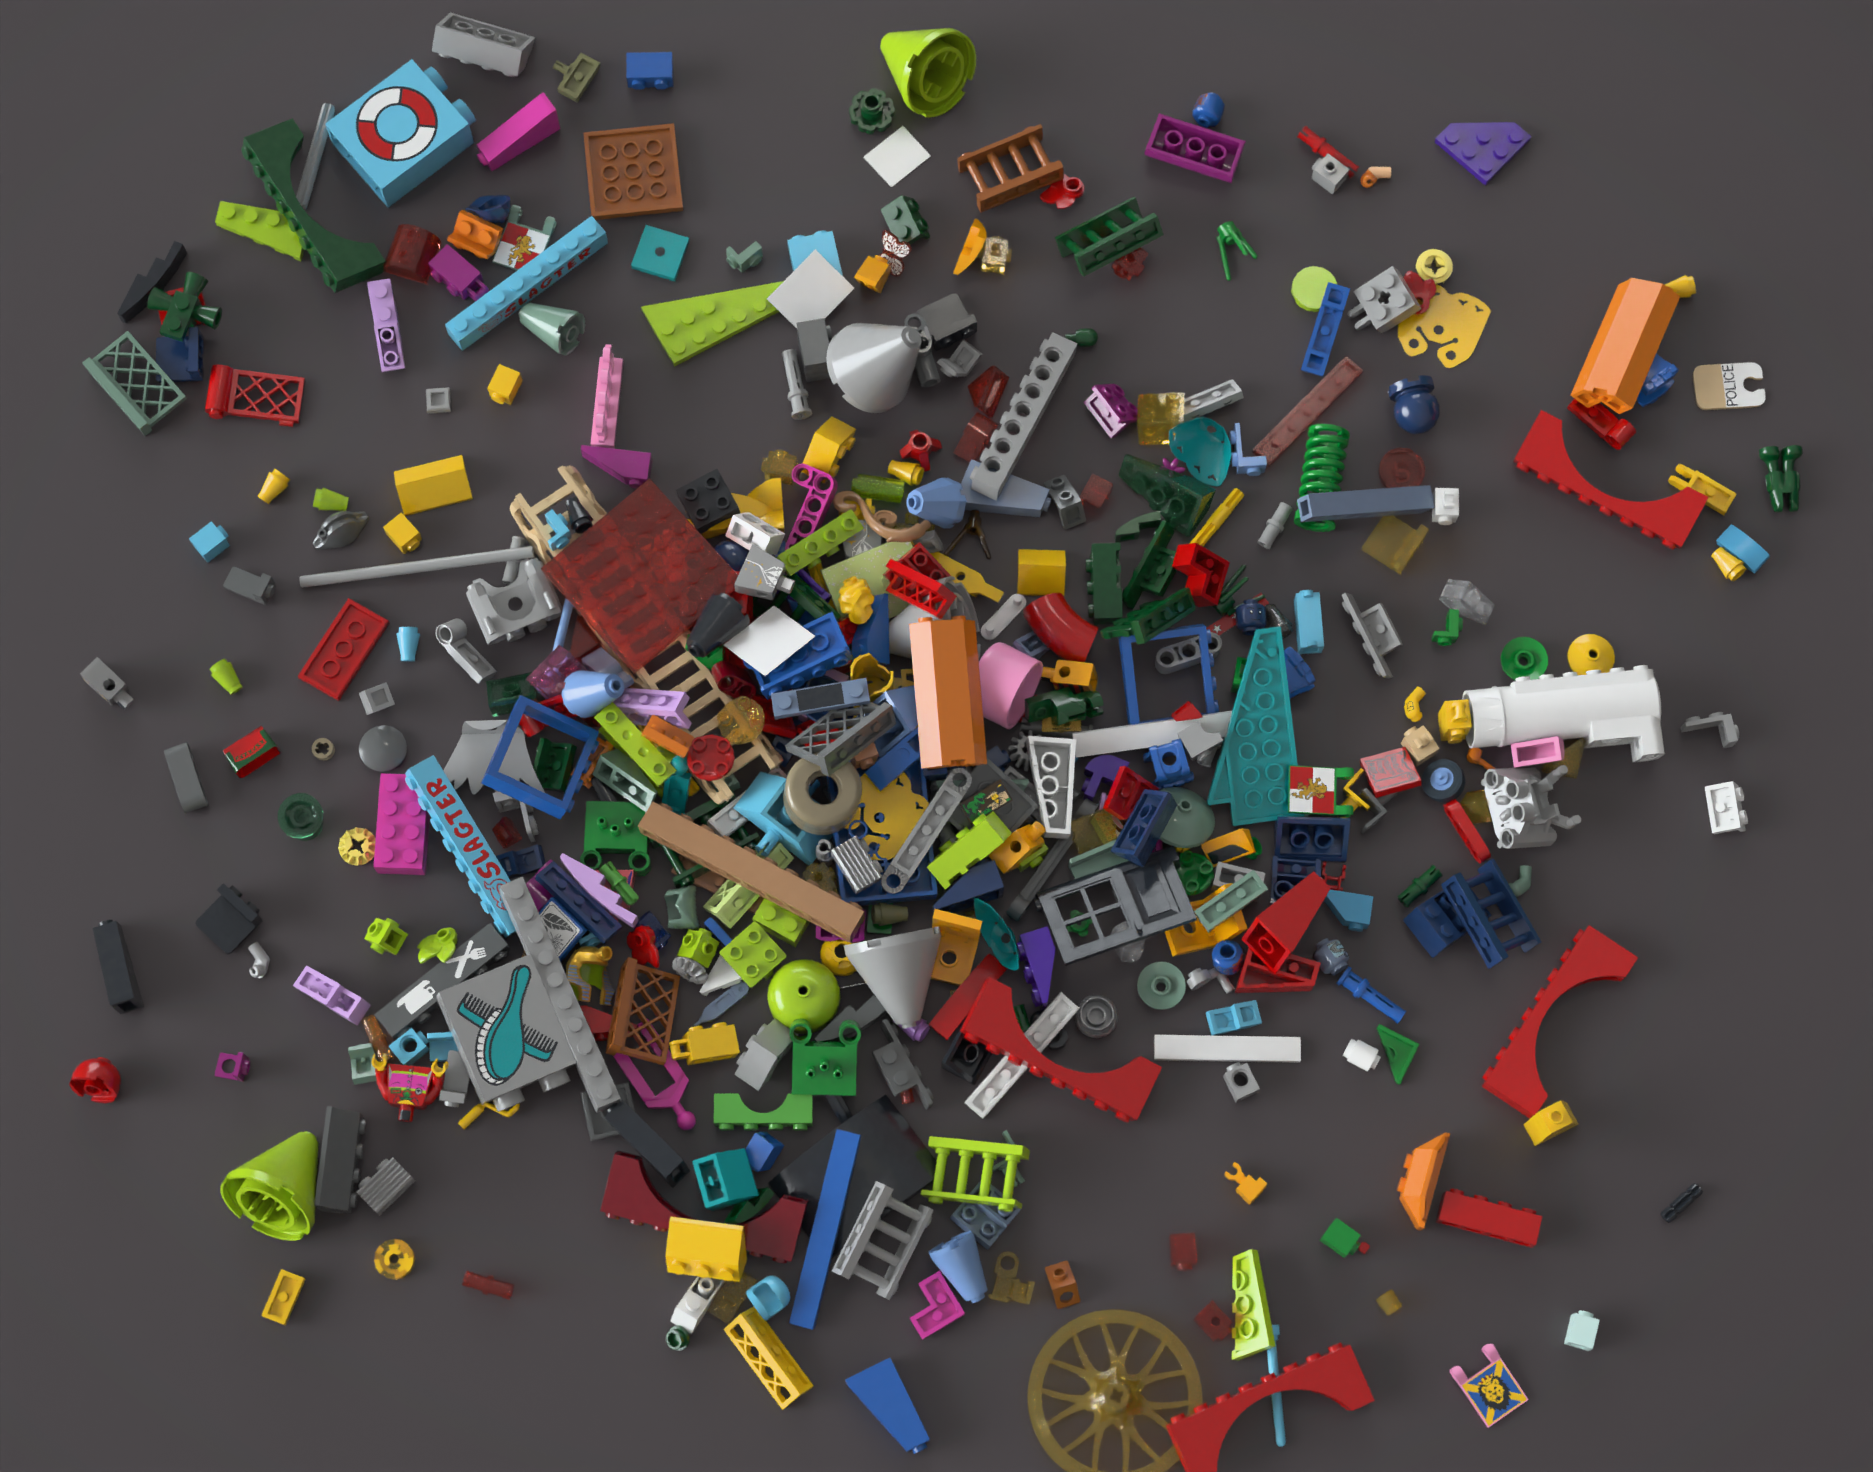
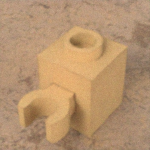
(1419, 744)

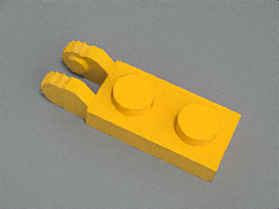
(1719, 496)

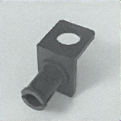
(1376, 807)

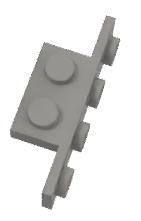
(1376, 631)

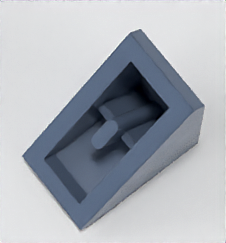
(1031, 645)

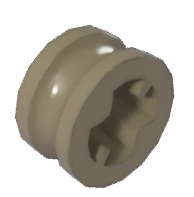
(331, 750)

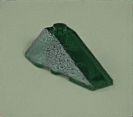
(1178, 497)

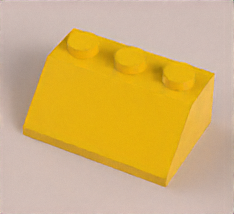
(706, 1249)

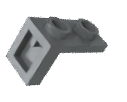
(1067, 501)

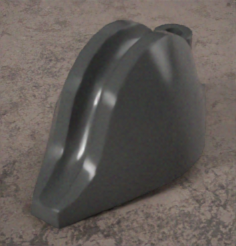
(340, 529)

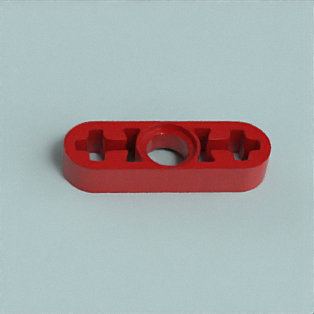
(1467, 831)

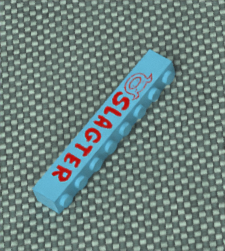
(526, 283)
(462, 838)

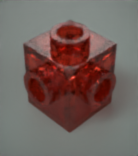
(1130, 264)

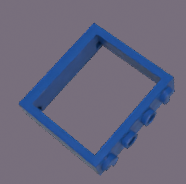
(1206, 661)
(527, 793)

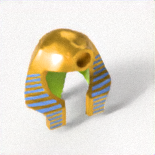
(588, 967)

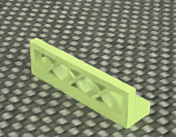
(737, 899)

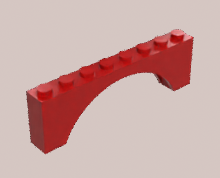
(1664, 518)
(996, 1026)
(1516, 1074)
(1331, 1375)

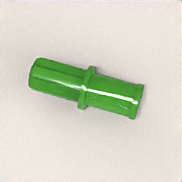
(618, 883)

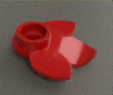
(1063, 192)
(1421, 290)
(642, 946)

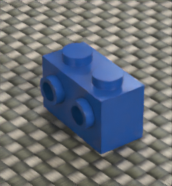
(649, 70)

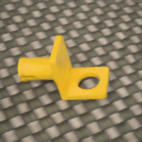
(1352, 798)

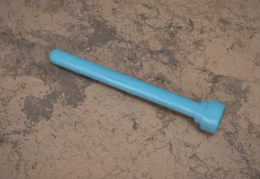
(1276, 1397)

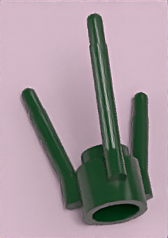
(1226, 601)

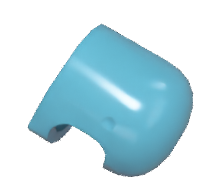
(769, 1296)

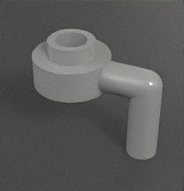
(1200, 977)

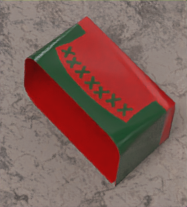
(251, 752)

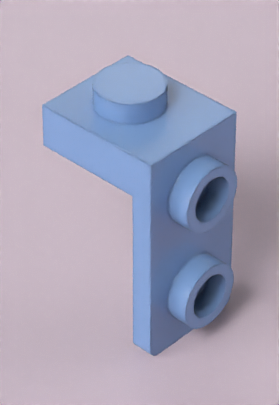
(1245, 465)

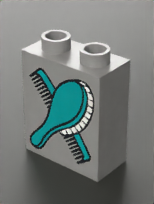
(507, 1032)

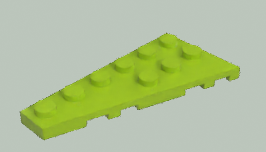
(704, 321)

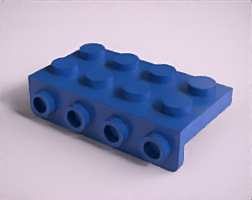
(812, 660)

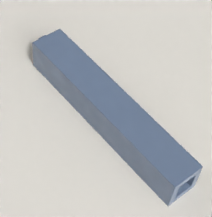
(1365, 503)

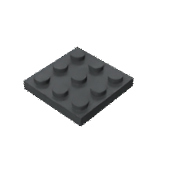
(1011, 814)

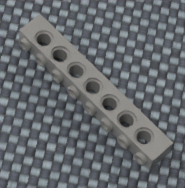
(992, 483)

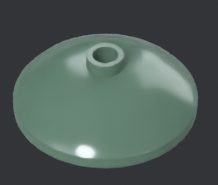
(1191, 821)

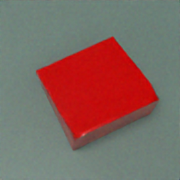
(1186, 712)

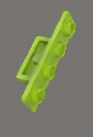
(820, 542)

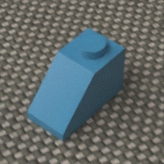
(1350, 908)

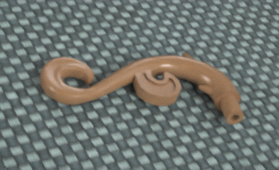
(874, 521)

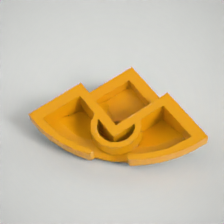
(972, 246)

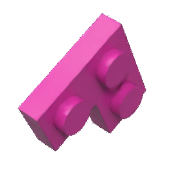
(942, 1309)

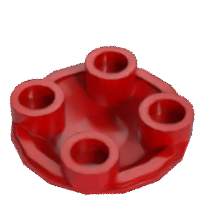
(710, 757)

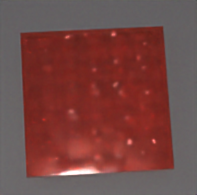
(640, 575)

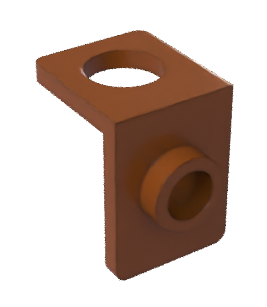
(1062, 1281)

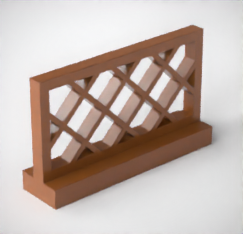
(622, 1012)

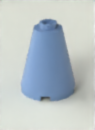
(590, 692)
(961, 1265)

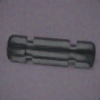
(1681, 1202)

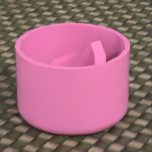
(1006, 682)

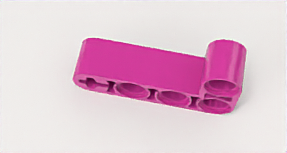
(814, 493)

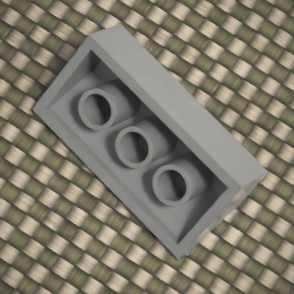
(482, 44)

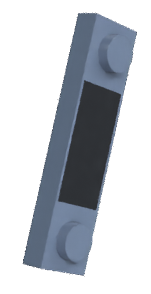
(820, 698)

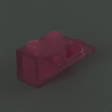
(552, 672)

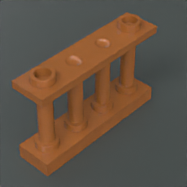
(1019, 186)

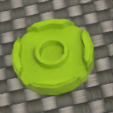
(1310, 287)

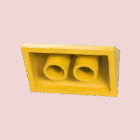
(433, 485)

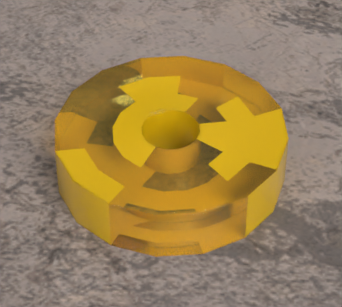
(384, 1254)

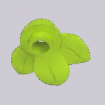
(438, 944)

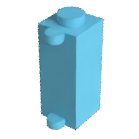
(1308, 622)

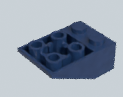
(1437, 923)

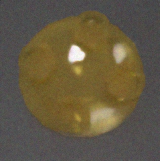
(741, 720)

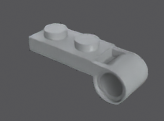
(453, 638)

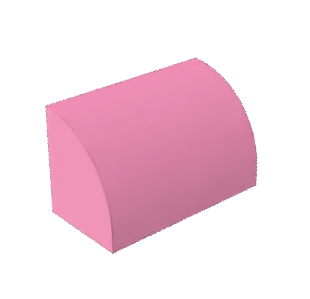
(1537, 751)

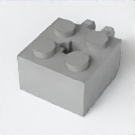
(1372, 296)

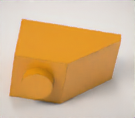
(873, 273)

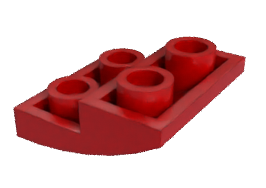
(922, 561)

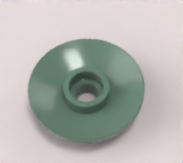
(1165, 974)

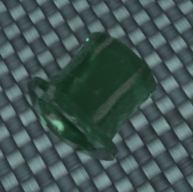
(301, 816)

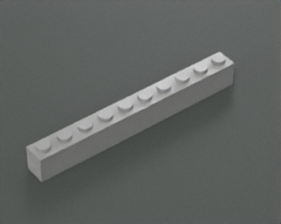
(572, 1020)

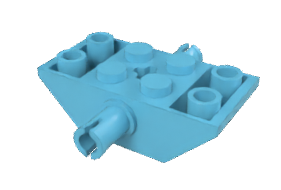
(765, 808)

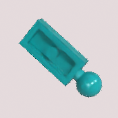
(677, 786)

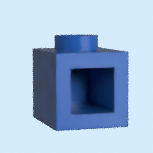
(763, 1151)

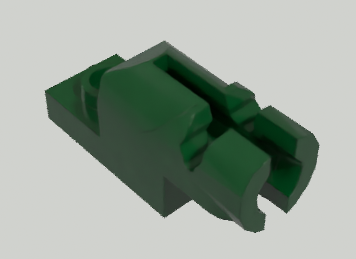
(1063, 706)

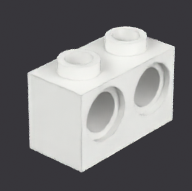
(749, 530)

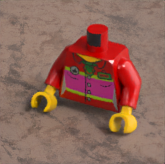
(409, 1085)

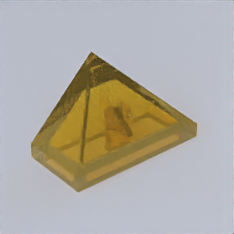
(1572, 760)

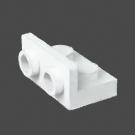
(1726, 807)

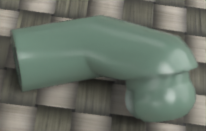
(1524, 882)

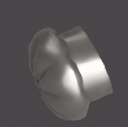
(1096, 1016)

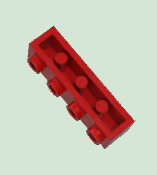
(1489, 1219)

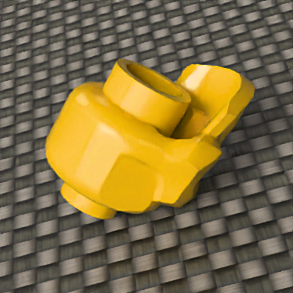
(856, 599)

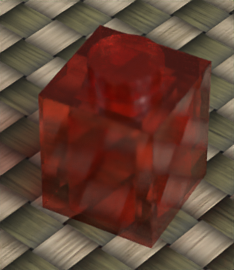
(1183, 1251)

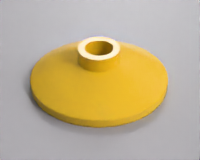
(1579, 657)

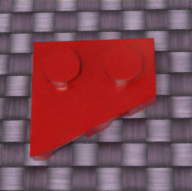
(1126, 792)

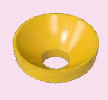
(836, 965)

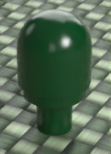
(1084, 337)

